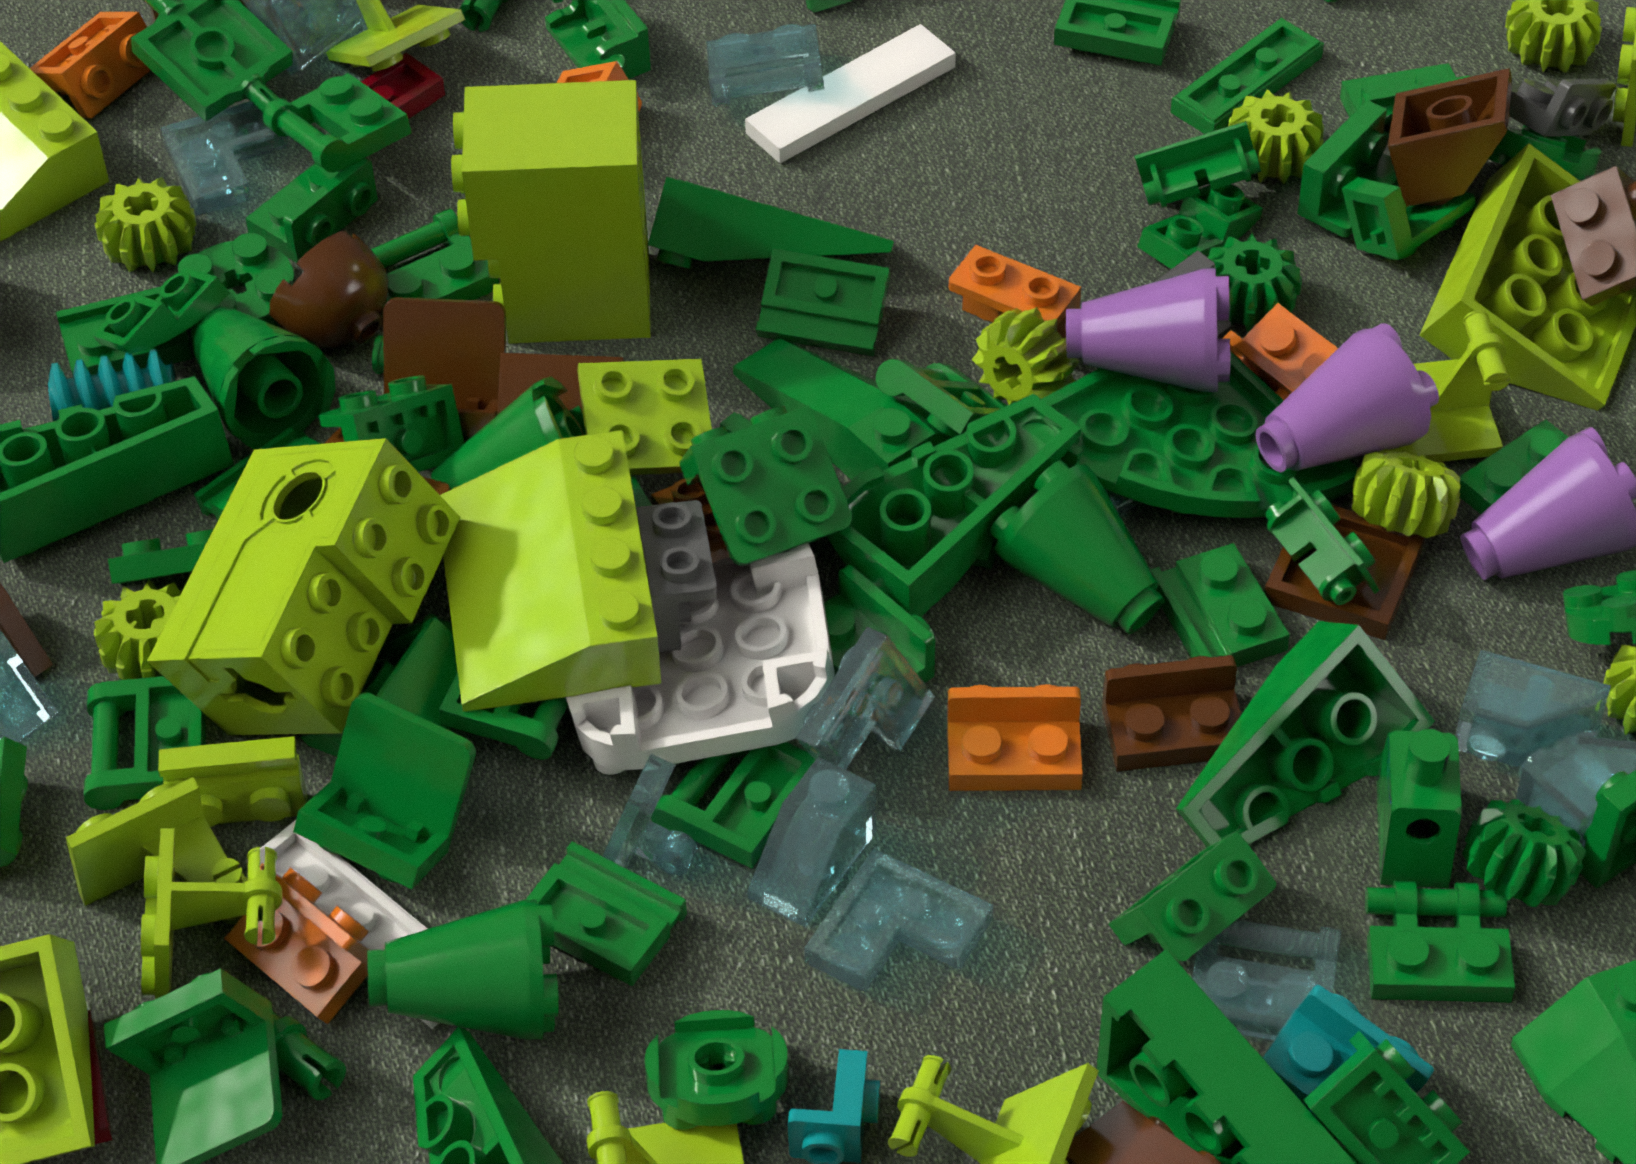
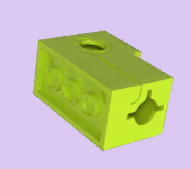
(557, 206)
(303, 586)

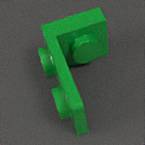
(1391, 229)

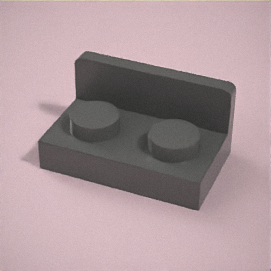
(1562, 107)
(676, 565)

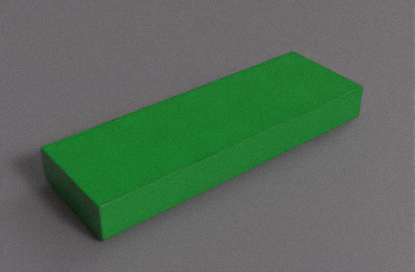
(1259, 65)

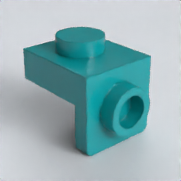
(839, 1133)

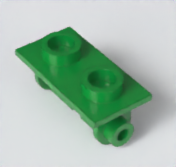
(1207, 159)
(1308, 524)

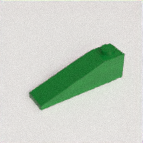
(723, 226)
(851, 412)
(933, 513)
(1303, 735)
(1586, 1058)
(470, 1111)

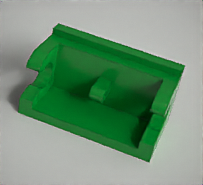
(601, 33)

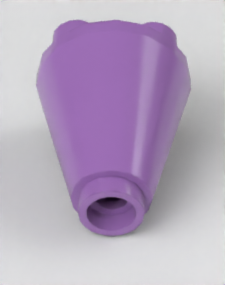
(1157, 331)
(1351, 405)
(1558, 513)

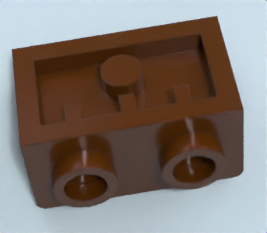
(1169, 711)

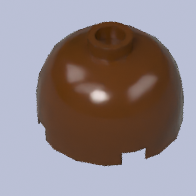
(335, 295)

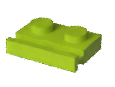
(240, 778)

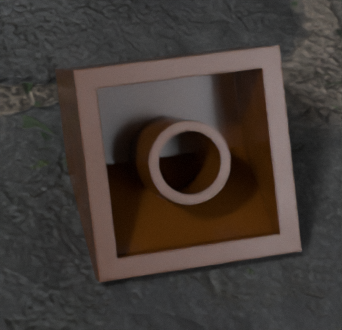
(1447, 135)

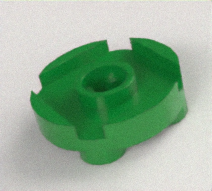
(1563, 150)
(245, 263)
(1598, 610)
(742, 1092)

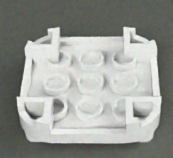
(737, 684)

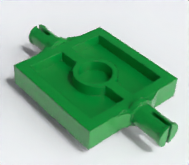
(212, 53)

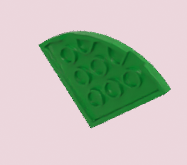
(1186, 444)

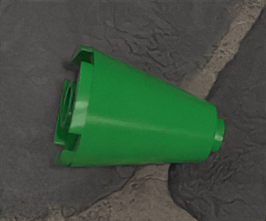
(261, 375)
(520, 428)

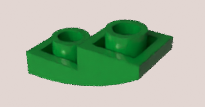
(1202, 223)
(144, 323)

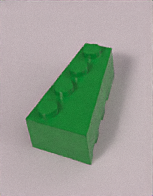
(104, 462)
(1192, 1069)

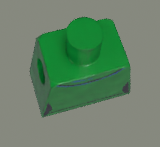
(1414, 783)

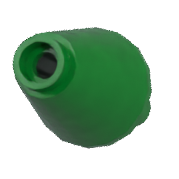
(1079, 548)
(473, 972)

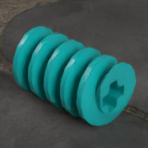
(100, 389)

